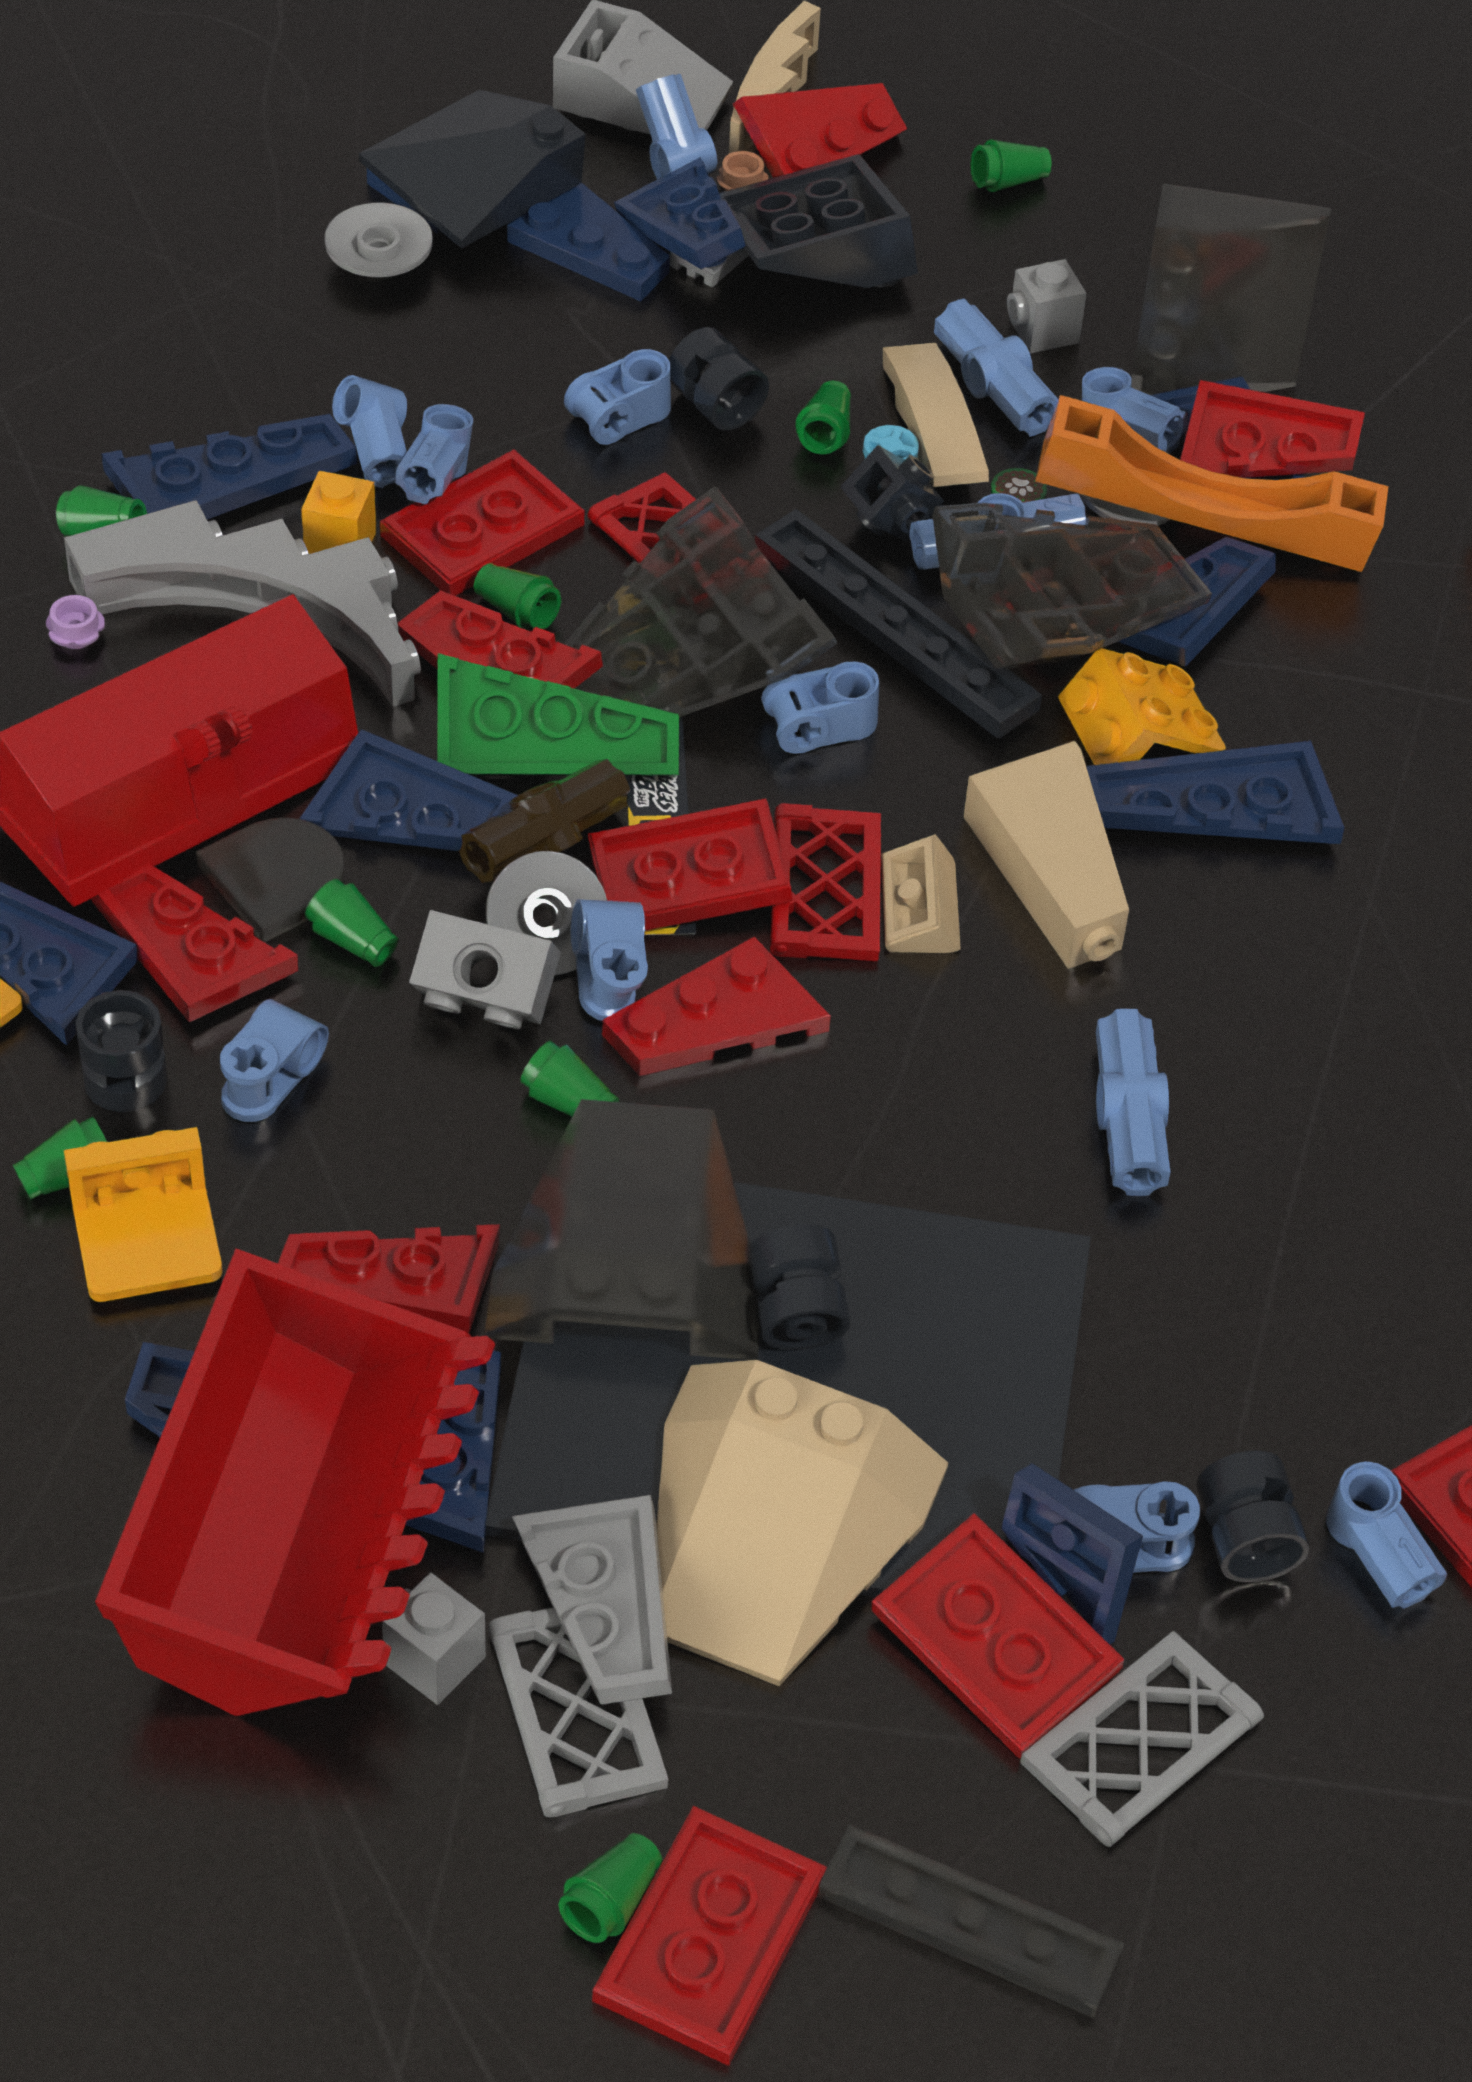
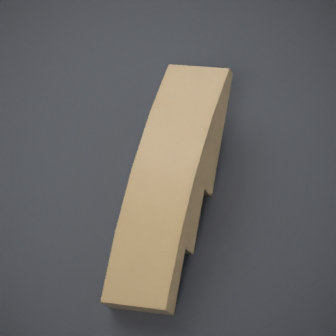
(778, 66)
(935, 413)

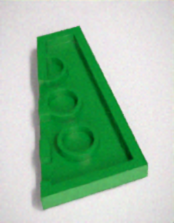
(540, 728)

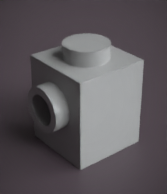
(1047, 306)
(435, 1639)

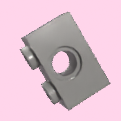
(456, 945)

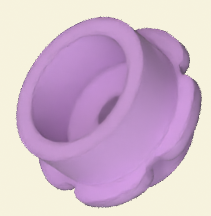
(74, 622)

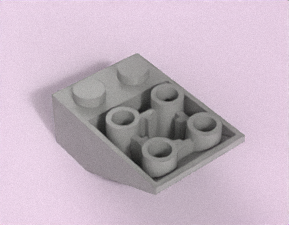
(617, 52)

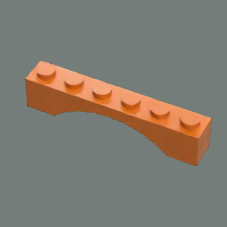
(1315, 516)

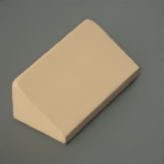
(920, 898)

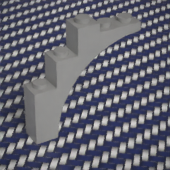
(187, 561)

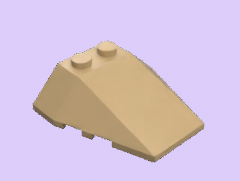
(779, 1511)

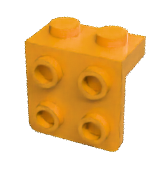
(1131, 703)
(143, 1214)

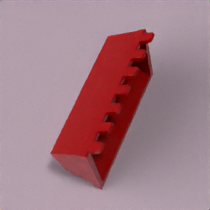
(176, 750)
(287, 1490)

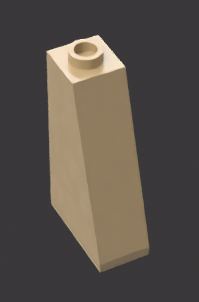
(1053, 849)

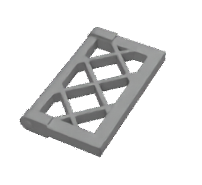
(1132, 1685)
(634, 1724)

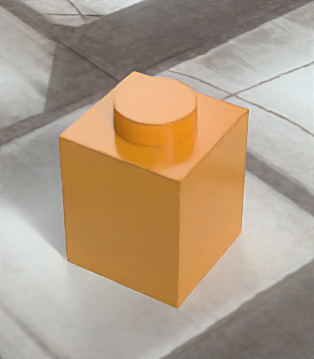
(338, 511)

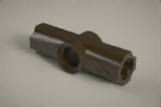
(545, 819)

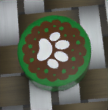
(1020, 484)

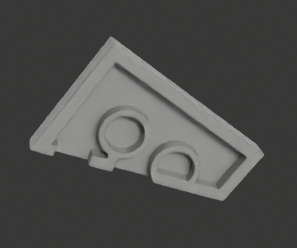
(606, 1591)

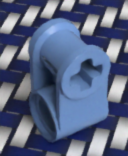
(626, 395)
(828, 706)
(608, 954)
(269, 1060)
(1139, 1509)

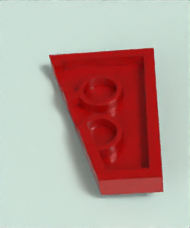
(818, 125)
(1268, 434)
(481, 637)
(187, 946)
(714, 1007)
(420, 1274)

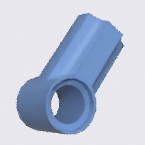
(674, 127)
(1148, 416)
(376, 421)
(437, 453)
(1383, 1537)

